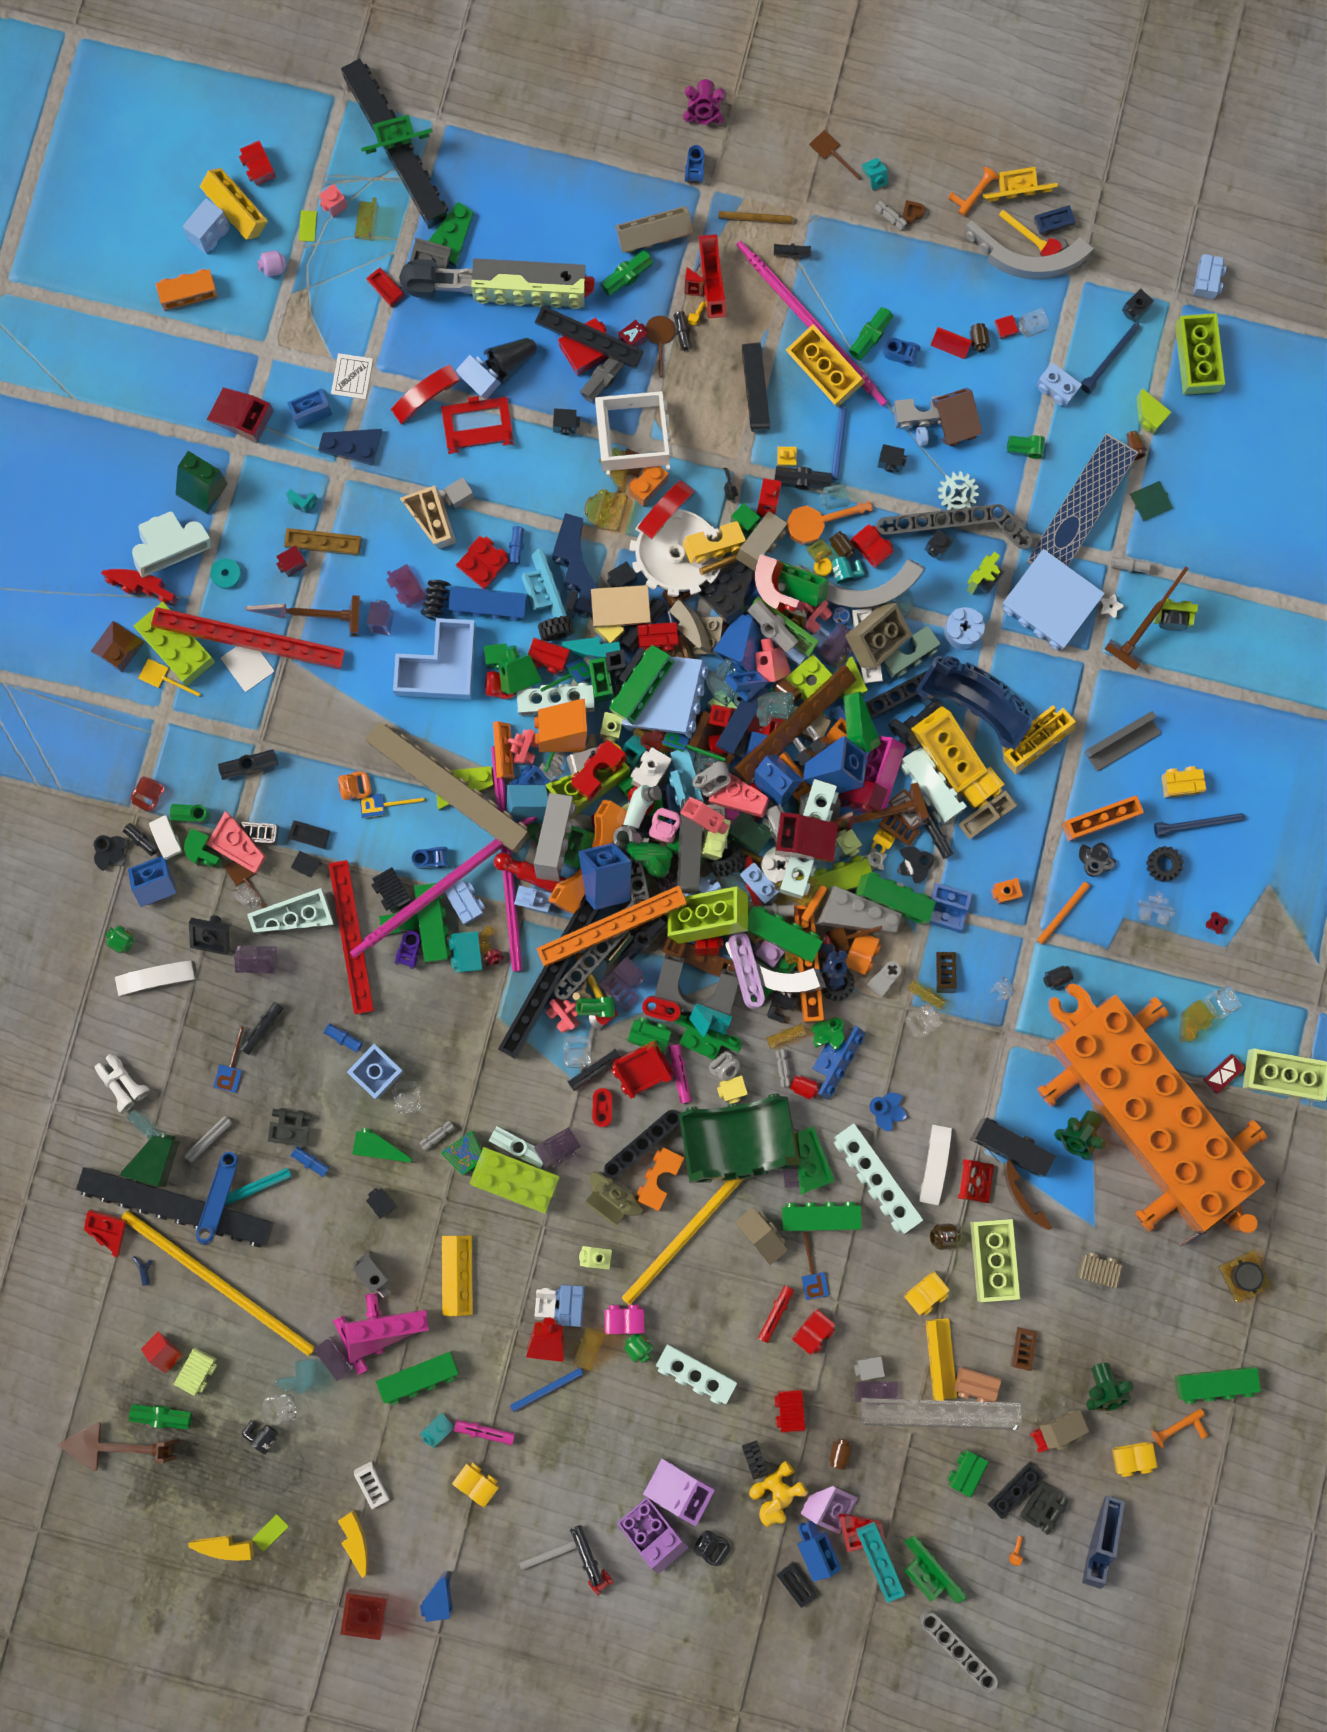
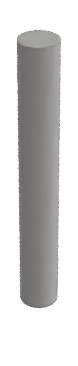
(547, 1555)

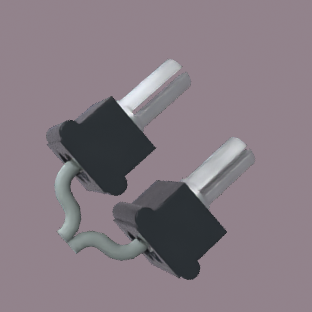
(818, 745)

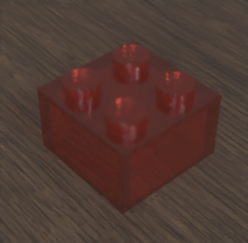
(364, 1614)

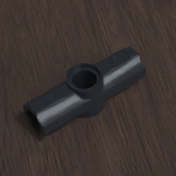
(803, 477)
(630, 639)
(236, 767)
(638, 943)

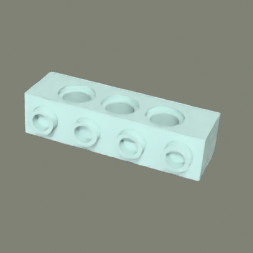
(527, 707)
(718, 1396)

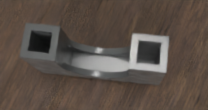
(669, 987)

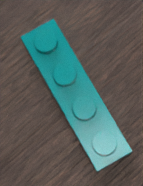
(880, 1562)

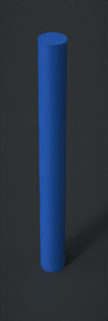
(838, 443)
(546, 1390)

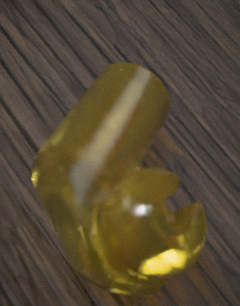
(483, 939)

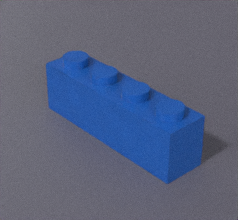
(488, 602)

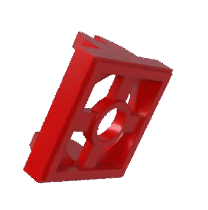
(986, 1181)

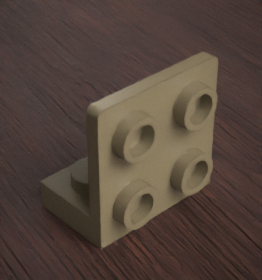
(715, 629)

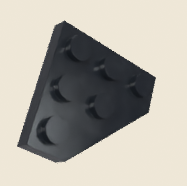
(729, 592)

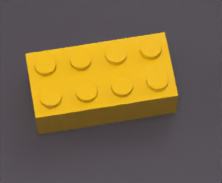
(825, 365)

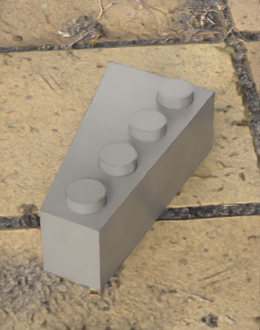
(553, 837)
(853, 912)

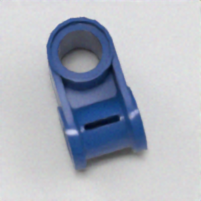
(694, 168)
(903, 350)
(432, 858)

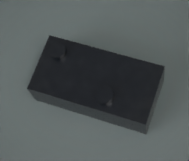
(1013, 1147)

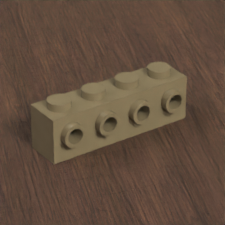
(654, 229)

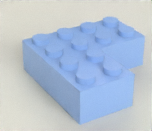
(444, 673)

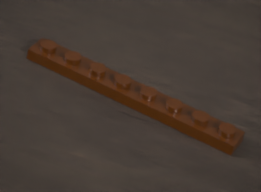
(797, 721)

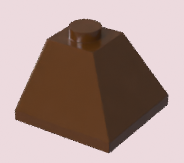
(117, 646)

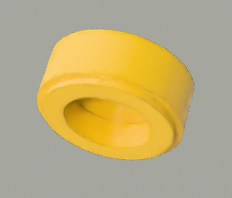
(823, 567)

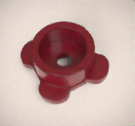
(1222, 921)
(493, 957)

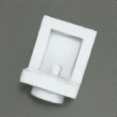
(545, 1304)

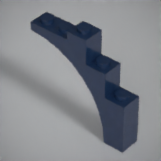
(568, 551)

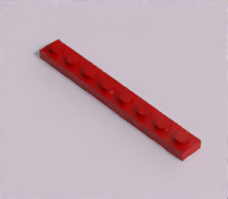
(351, 936)

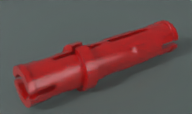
(785, 1294)

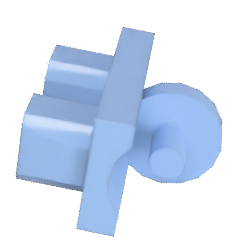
(533, 899)

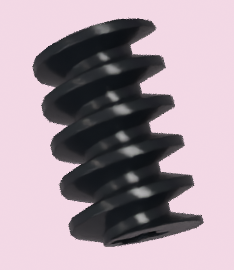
(434, 599)

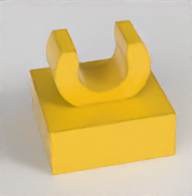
(786, 456)
(884, 839)

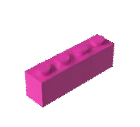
(884, 765)
(379, 1332)

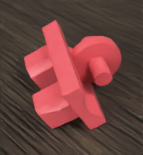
(812, 613)
(520, 746)
(565, 1011)

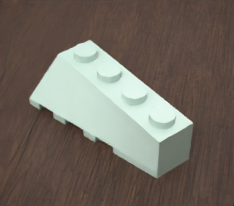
(932, 786)
(298, 912)

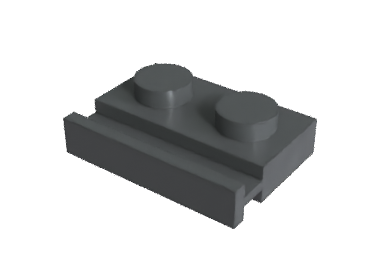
(431, 251)

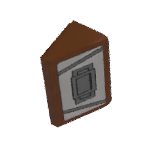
(909, 818)

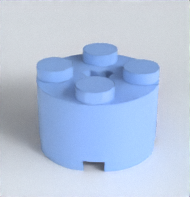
(954, 631)

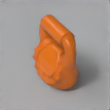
(349, 787)

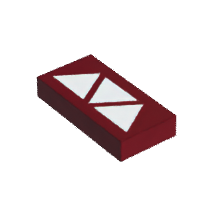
(1223, 1073)

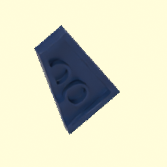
(352, 445)

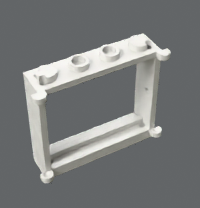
(639, 400)

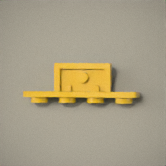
(1018, 181)

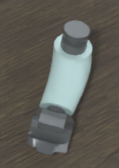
(638, 805)

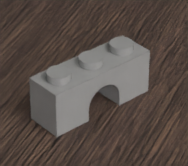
(907, 415)

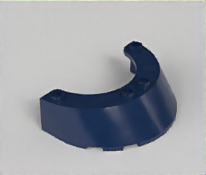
(981, 694)

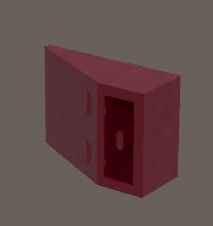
(241, 413)
(806, 837)

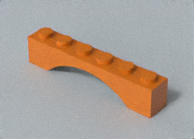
(570, 892)

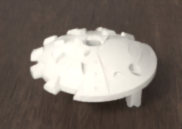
(661, 567)

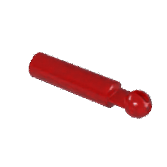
(524, 871)

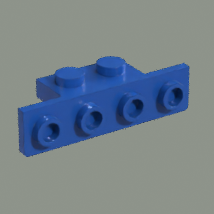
(834, 1062)

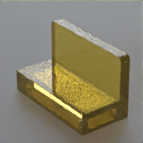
(367, 220)

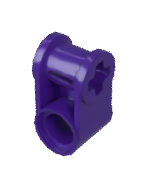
(408, 951)

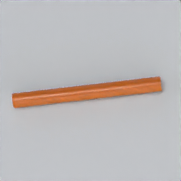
(1062, 914)

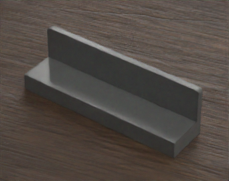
(1123, 741)

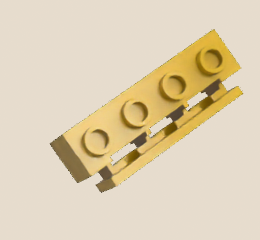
(1042, 739)

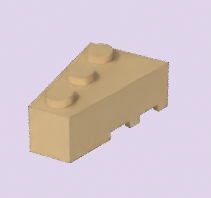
(431, 515)

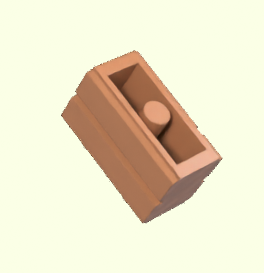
(977, 1384)

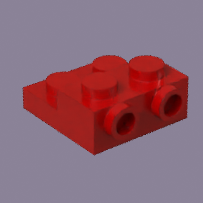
(483, 562)

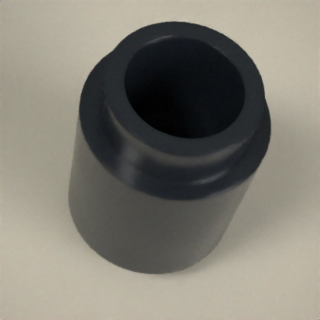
(1058, 977)

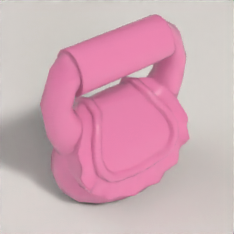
(663, 830)

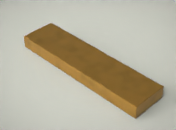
(323, 541)

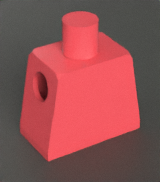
(771, 661)
(704, 816)

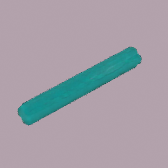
(258, 1185)

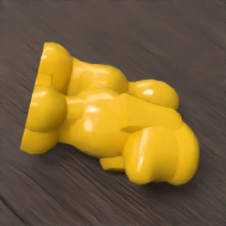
(772, 1511)

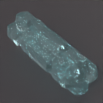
(142, 1124)

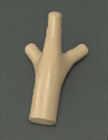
(581, 992)

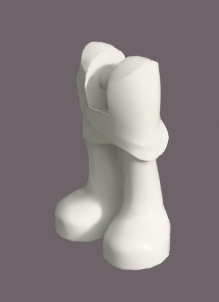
(137, 1092)

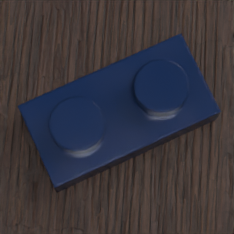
(1054, 220)

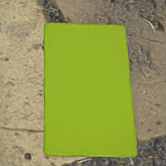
(307, 225)
(270, 1532)

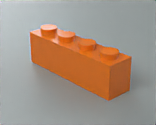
(1102, 818)

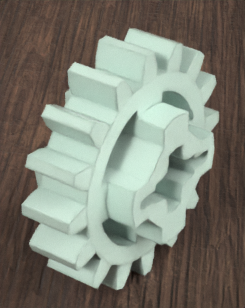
(964, 486)

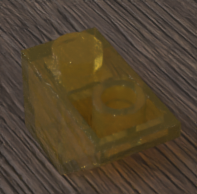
(1193, 1019)

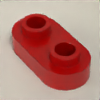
(660, 1010)
(602, 1107)

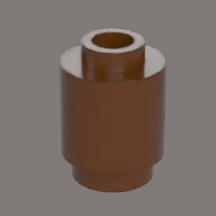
(786, 686)
(840, 1454)

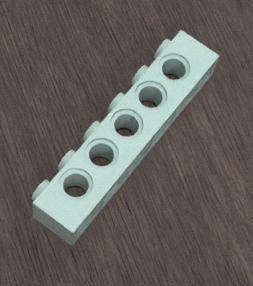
(790, 885)
(911, 1216)

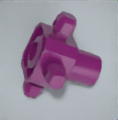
(704, 103)

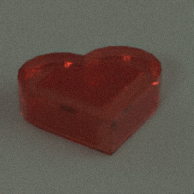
(653, 740)

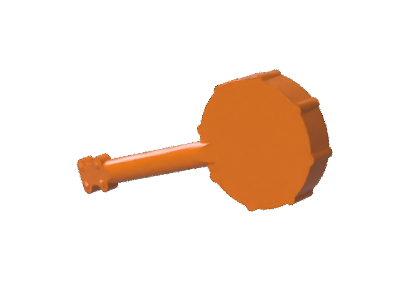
(807, 524)

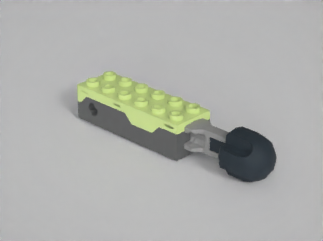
(503, 282)

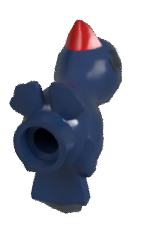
(833, 963)

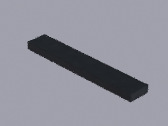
(589, 337)

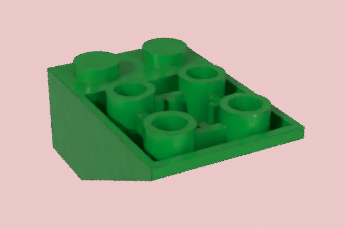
(577, 840)

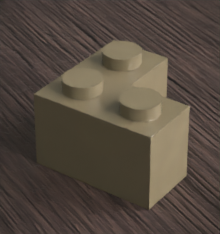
(762, 1235)

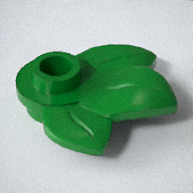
(826, 1033)

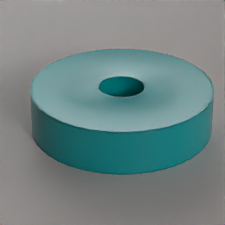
(231, 579)

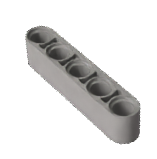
(962, 1659)

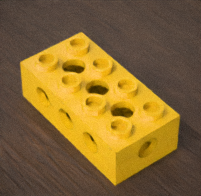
(961, 762)

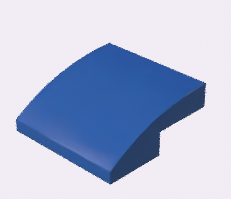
(949, 907)

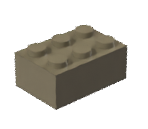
(878, 635)

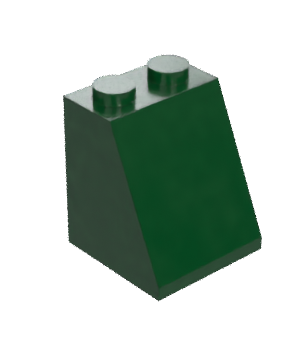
(199, 482)
(153, 1161)

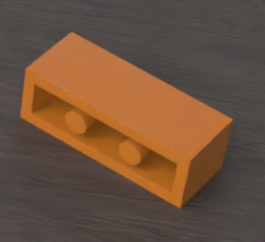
(186, 289)

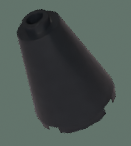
(510, 357)

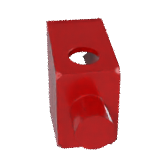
(768, 496)
(547, 1341)

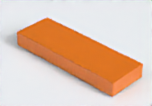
(503, 756)

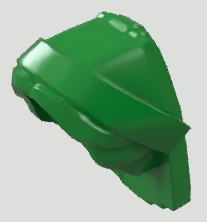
(654, 857)

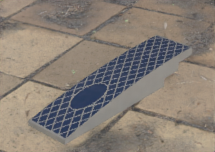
(1086, 500)

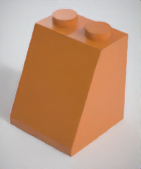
(562, 727)

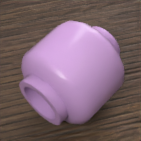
(271, 263)

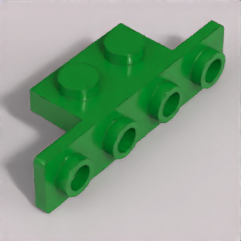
(393, 131)
(710, 1043)
(929, 1574)

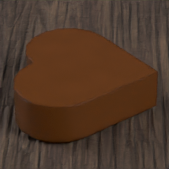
(913, 211)

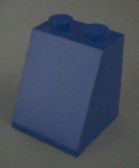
(741, 643)
(839, 765)
(605, 875)

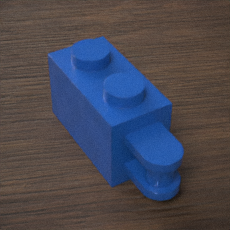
(817, 1552)

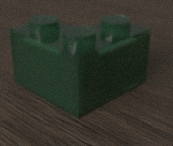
(749, 833)

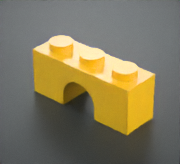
(700, 549)

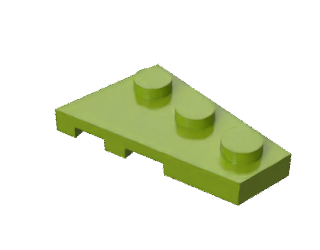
(477, 778)

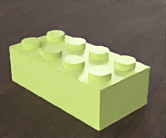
(1286, 1075)
(995, 1260)

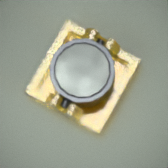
(1244, 1276)

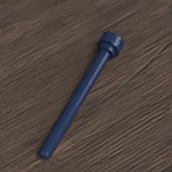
(1089, 383)
(1162, 828)

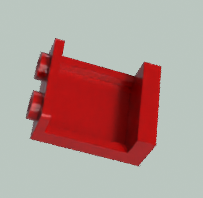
(641, 1069)

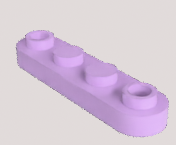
(746, 970)

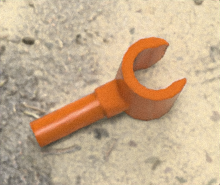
(1014, 1558)

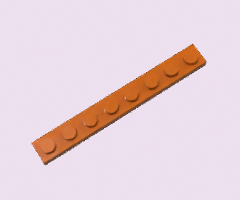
(611, 926)

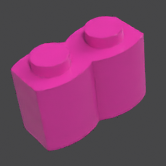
(624, 1320)

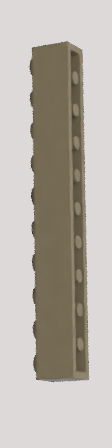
(448, 787)

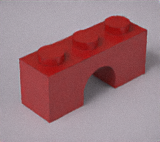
(607, 756)

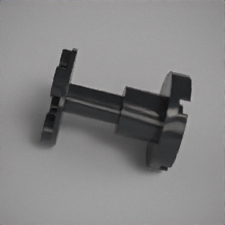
(904, 731)

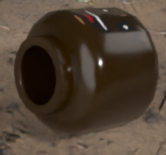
(944, 1236)

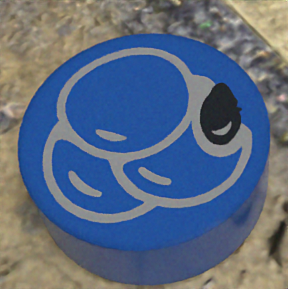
(840, 615)

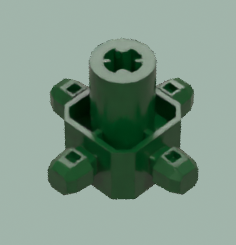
(1081, 1136)
(1108, 1392)

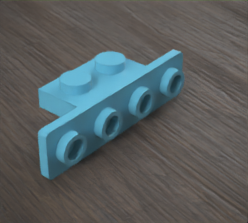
(541, 586)
(683, 776)

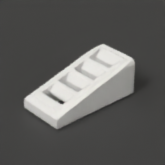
(369, 1467)

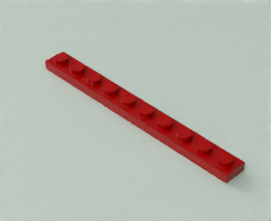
(247, 638)

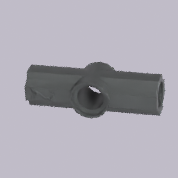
(601, 379)

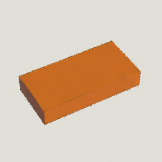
(814, 904)

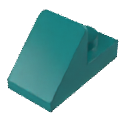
(707, 1018)

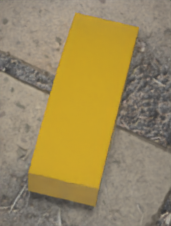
(355, 1542)
(223, 1548)

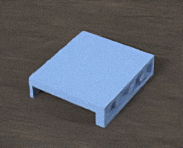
(1052, 600)
(675, 700)

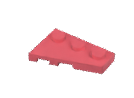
(740, 797)
(236, 844)

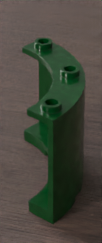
(739, 1140)

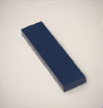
(739, 723)

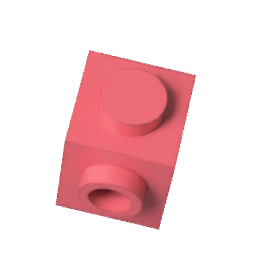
(332, 201)

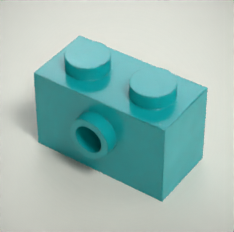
(465, 952)

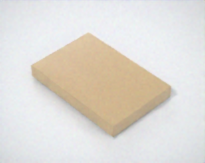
(620, 606)

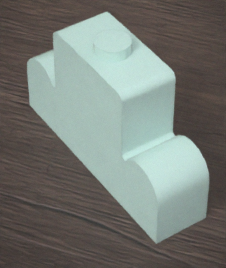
(167, 543)

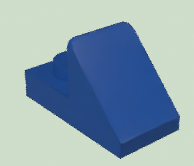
(746, 683)

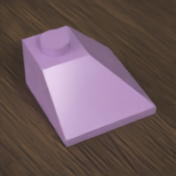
(826, 1505)

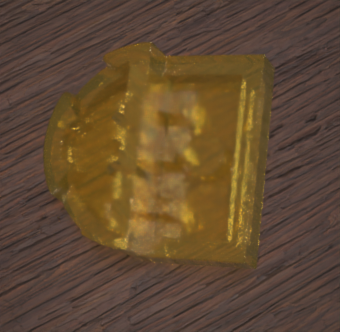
(606, 510)

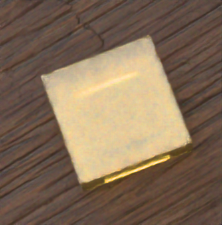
(819, 551)

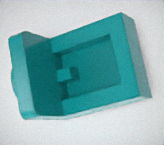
(876, 173)
(298, 502)
(437, 1430)

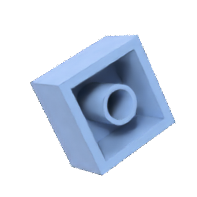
(206, 226)
(375, 1071)

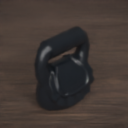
(707, 1545)

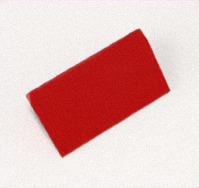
(693, 283)
(951, 343)

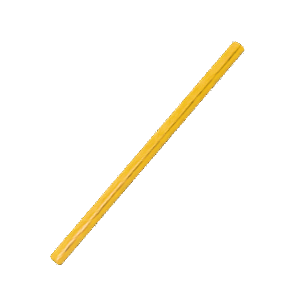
(680, 1240)
(218, 1283)

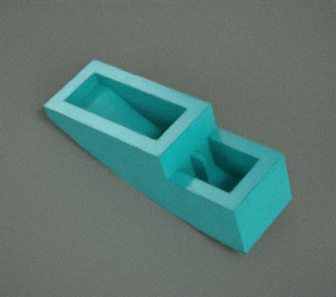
(590, 648)

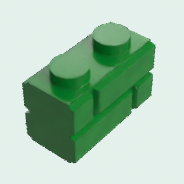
(601, 680)
(644, 1033)
(967, 1473)

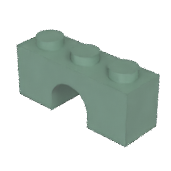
(924, 644)

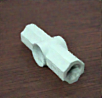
(507, 1140)

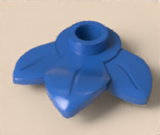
(890, 1110)

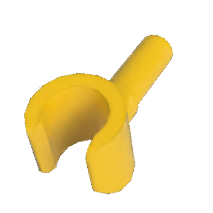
(694, 318)

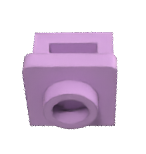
(767, 952)

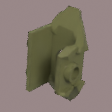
(610, 1199)

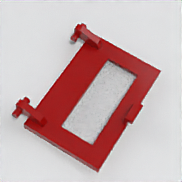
(477, 423)

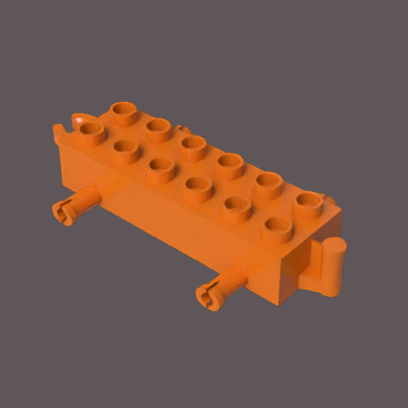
(1154, 1112)

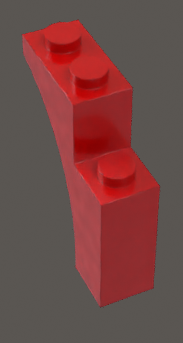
(711, 273)

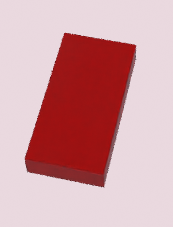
(385, 287)

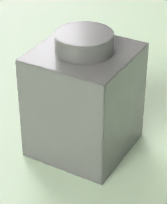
(458, 493)
(869, 1368)

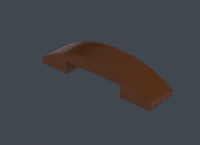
(709, 963)
(1010, 1176)

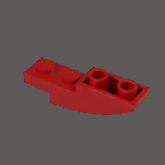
(133, 583)

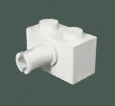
(651, 769)

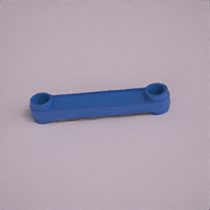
(217, 1198)

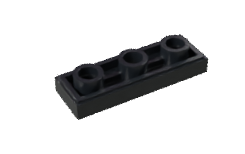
(1024, 1480)

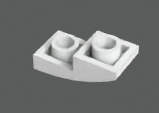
(165, 838)

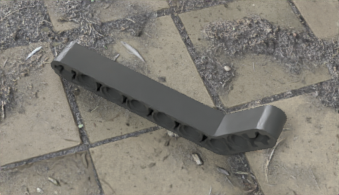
(951, 522)
(612, 943)

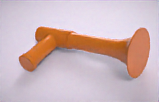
(989, 175)
(1193, 1418)

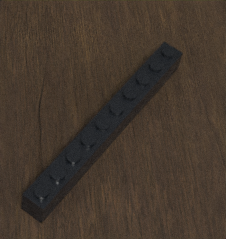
(401, 156)
(543, 988)
(170, 1205)

